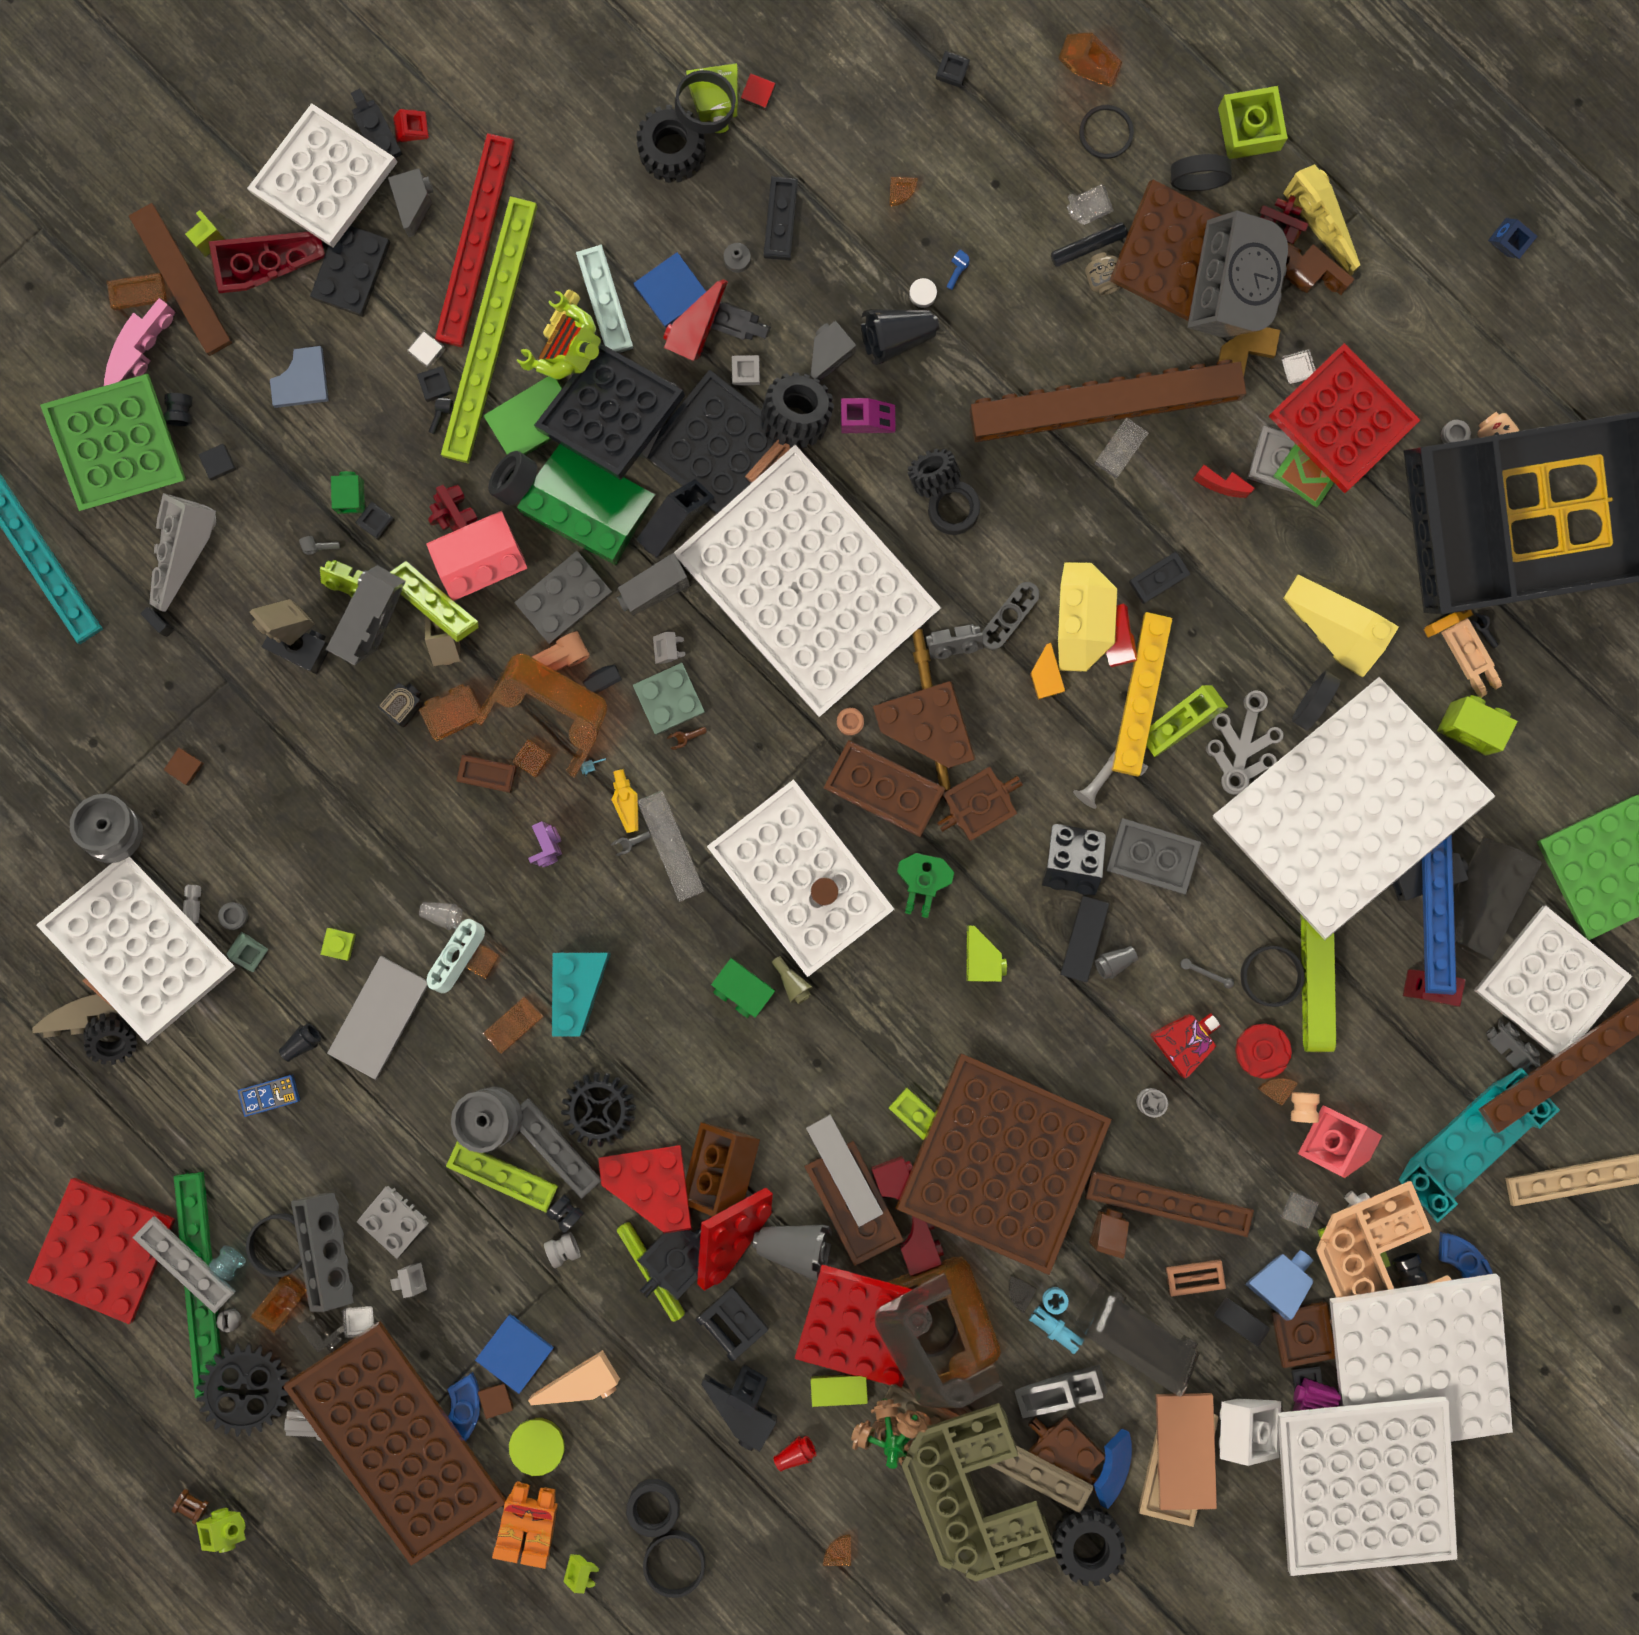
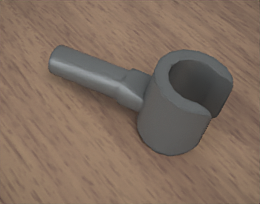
(310, 547)
(628, 843)

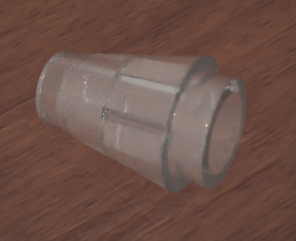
(442, 914)

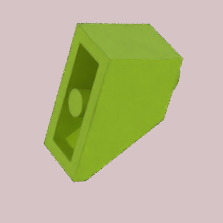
(983, 958)

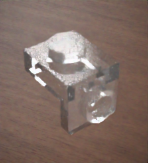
(1089, 205)

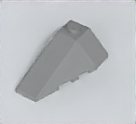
(184, 534)

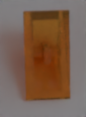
(279, 1304)

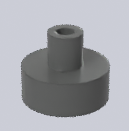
(737, 257)

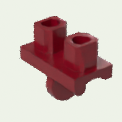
(1293, 226)
(445, 510)

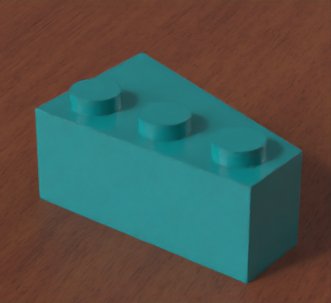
(574, 990)

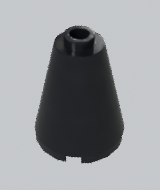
(896, 331)

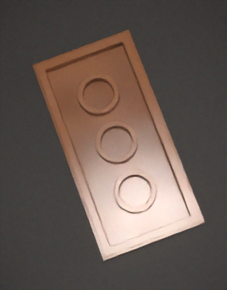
(1186, 1451)

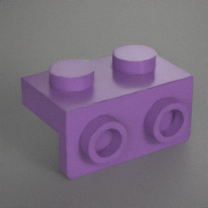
(548, 840)

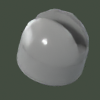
(234, 1320)

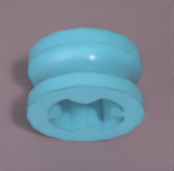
(1062, 1305)

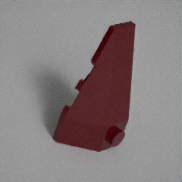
(256, 260)

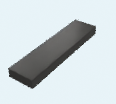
(557, 1150)

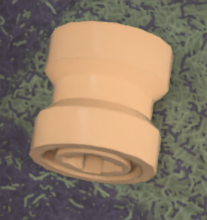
(1305, 1107)

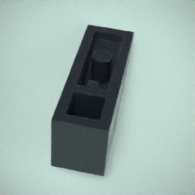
(750, 1430)

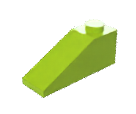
(1185, 719)

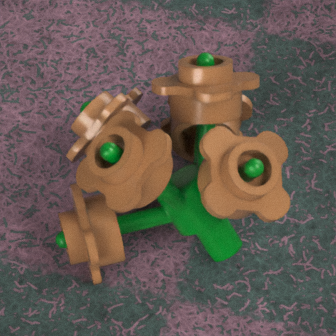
(892, 1430)

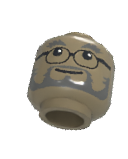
(1100, 272)

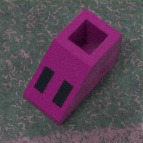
(867, 416)

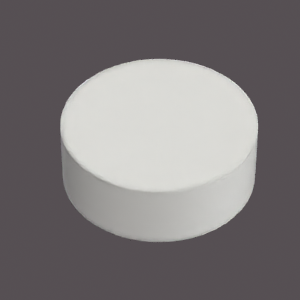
(923, 293)

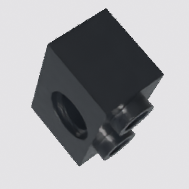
(308, 657)

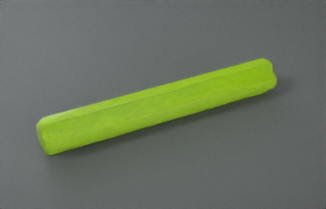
(636, 1249)

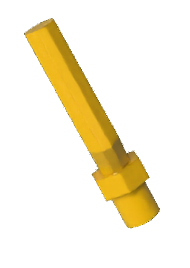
(625, 801)

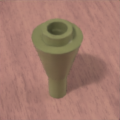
(795, 986)

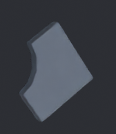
(303, 380)

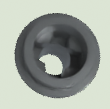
(1114, 962)

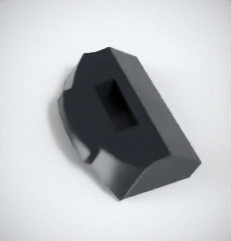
(602, 679)

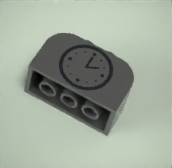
(1238, 275)

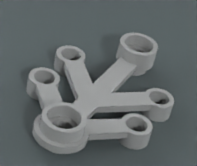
(1243, 748)

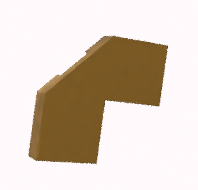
(1257, 343)

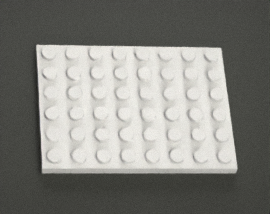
(852, 593)
(1353, 807)

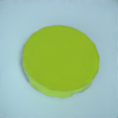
(536, 1446)

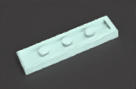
(604, 299)

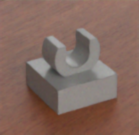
(665, 647)
(410, 1280)

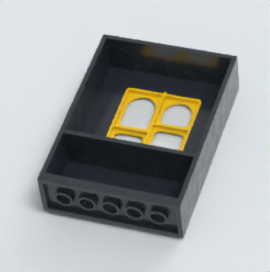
(1466, 520)

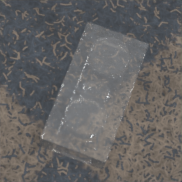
(1121, 448)

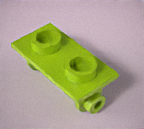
(337, 577)

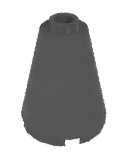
(795, 1247)

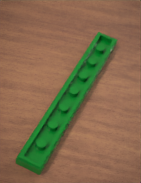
(195, 1233)

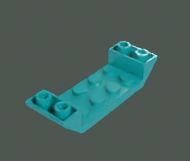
(1467, 1149)

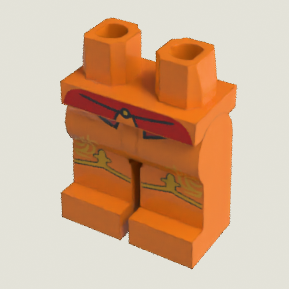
(528, 1516)

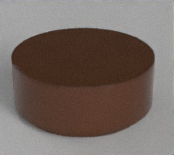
(824, 891)

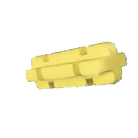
(573, 299)

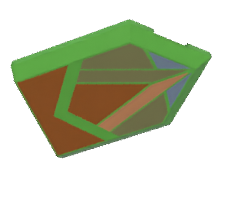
(1303, 476)

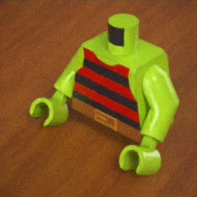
(569, 346)

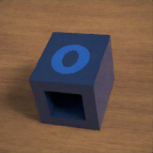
(1512, 238)

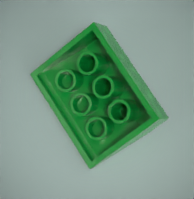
(586, 504)

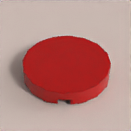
(1263, 1050)

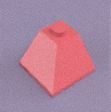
(1339, 1143)

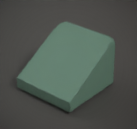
(246, 952)

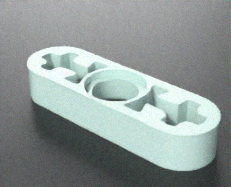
(460, 936)

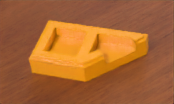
(1446, 622)
(1046, 675)

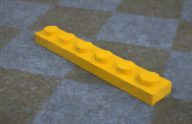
(1141, 694)

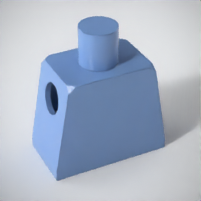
(1283, 1283)

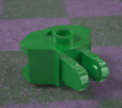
(924, 882)

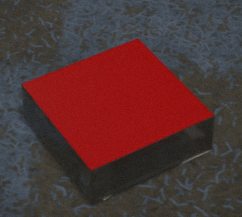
(758, 92)

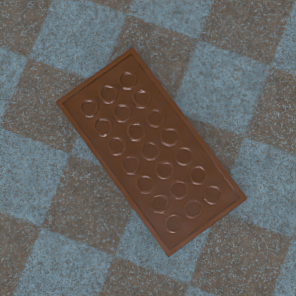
(395, 1443)

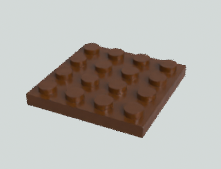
(1164, 249)

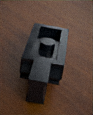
(373, 124)
(739, 322)

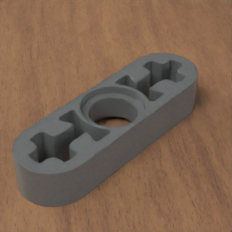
(1016, 595)

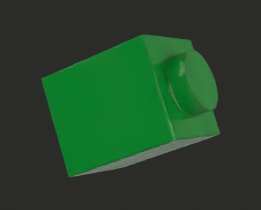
(347, 493)

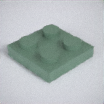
(668, 699)

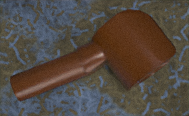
(684, 737)

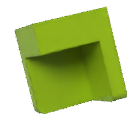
(203, 233)

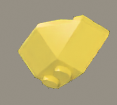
(1085, 616)

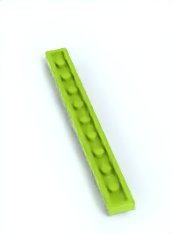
(489, 330)

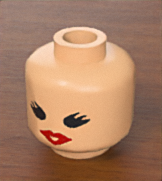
(1496, 425)

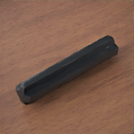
(1088, 244)

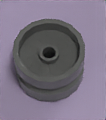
(106, 828)
(486, 1119)

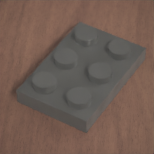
(563, 597)
(1153, 856)

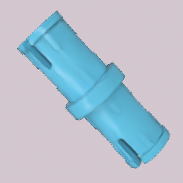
(1056, 1329)

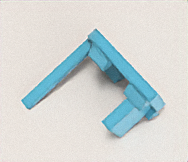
(588, 766)

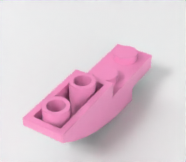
(135, 338)

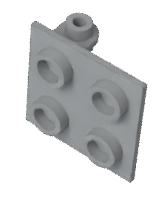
(392, 1221)

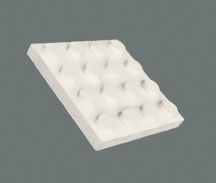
(322, 175)
(1552, 982)

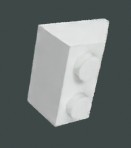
(1249, 1431)

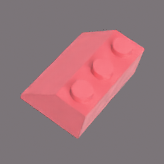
(476, 556)

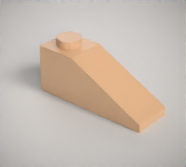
(581, 1383)

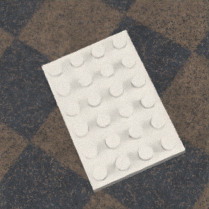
(776, 860)
(136, 948)

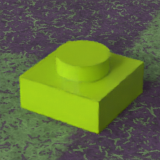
(338, 944)

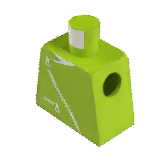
(710, 99)

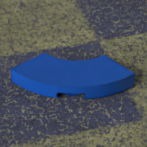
(1462, 1256)
(465, 1405)
(1115, 1469)

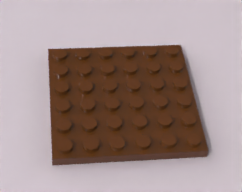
(1003, 1164)

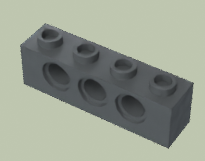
(311, 1243)

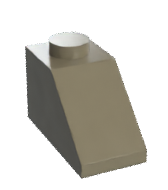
(441, 646)

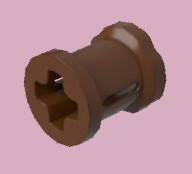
(190, 1506)

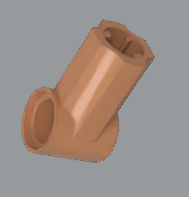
(566, 652)

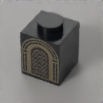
(402, 704)

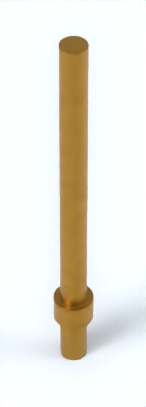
(922, 657)

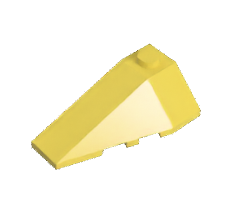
(1346, 628)

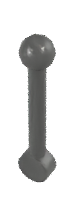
(1186, 964)

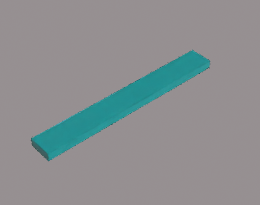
(45, 567)

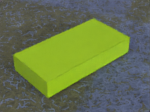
(838, 1390)

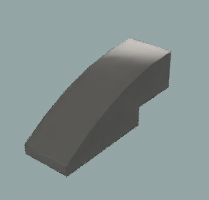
(1061, 1392)

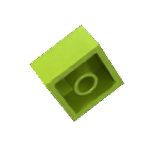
(1252, 122)
(1477, 725)

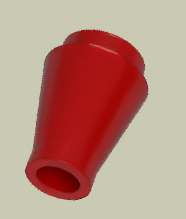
(795, 1454)

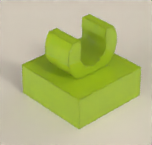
(578, 1574)

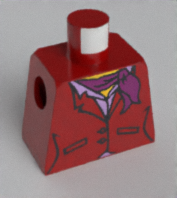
(1186, 1042)

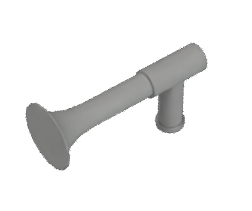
(1088, 794)

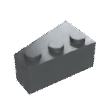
(366, 615)

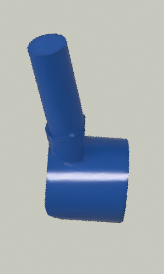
(961, 260)

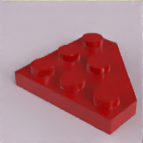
(650, 1185)
(729, 1235)

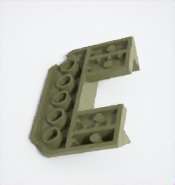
(950, 1507)

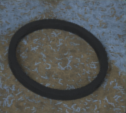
(1111, 108)

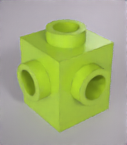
(221, 1531)

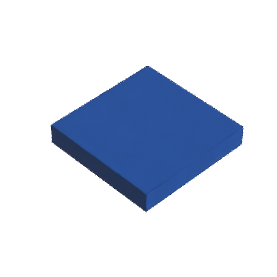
(670, 289)
(514, 1353)

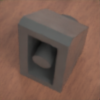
(412, 198)
(830, 350)

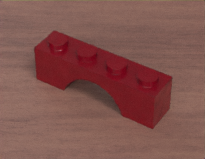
(918, 1248)

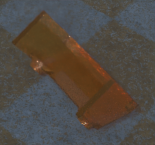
(532, 677)
(969, 1315)

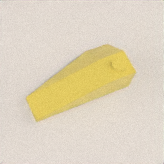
(1323, 214)

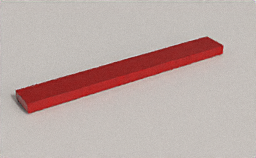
(474, 240)

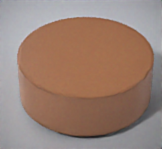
(850, 721)

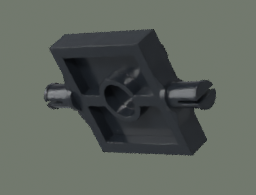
(672, 1262)

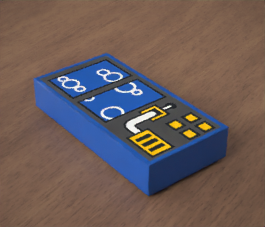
(268, 1095)

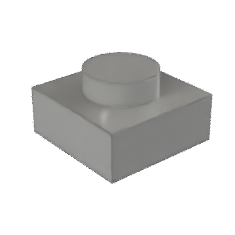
(745, 370)

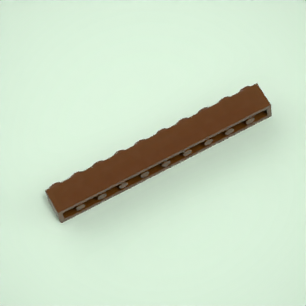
(1107, 401)

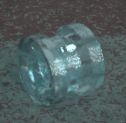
(227, 1263)

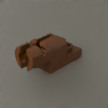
(1308, 268)

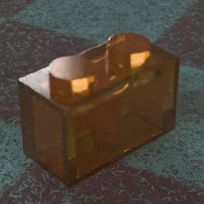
(451, 712)

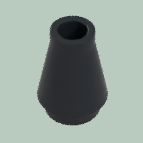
(300, 1042)

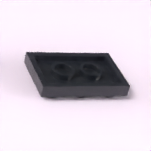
(350, 271)

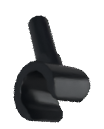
(442, 405)
(1482, 625)

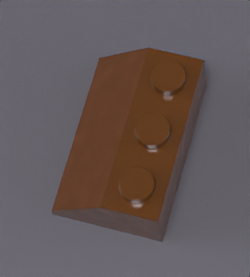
(719, 1168)

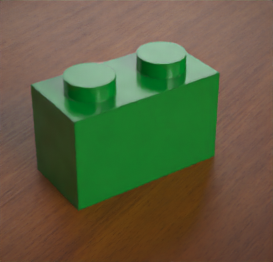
(742, 988)

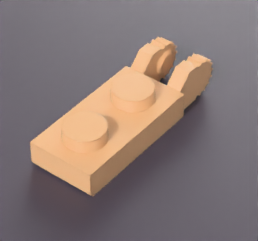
(1471, 656)

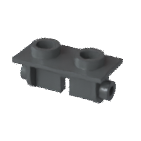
(967, 641)
(1507, 1037)

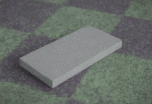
(378, 1017)

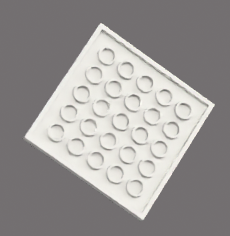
(1428, 1345)
(1367, 1485)

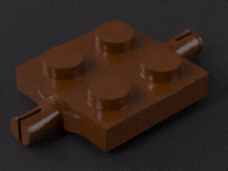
(979, 803)
(1067, 1448)

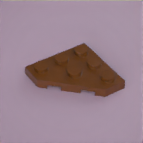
(928, 724)

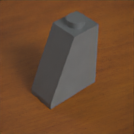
(653, 585)

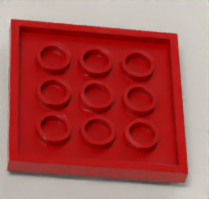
(1344, 418)
(93, 1251)
(842, 1327)

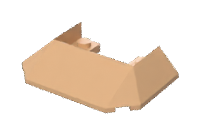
(1362, 1232)

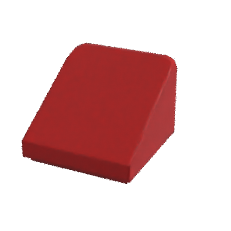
(410, 125)

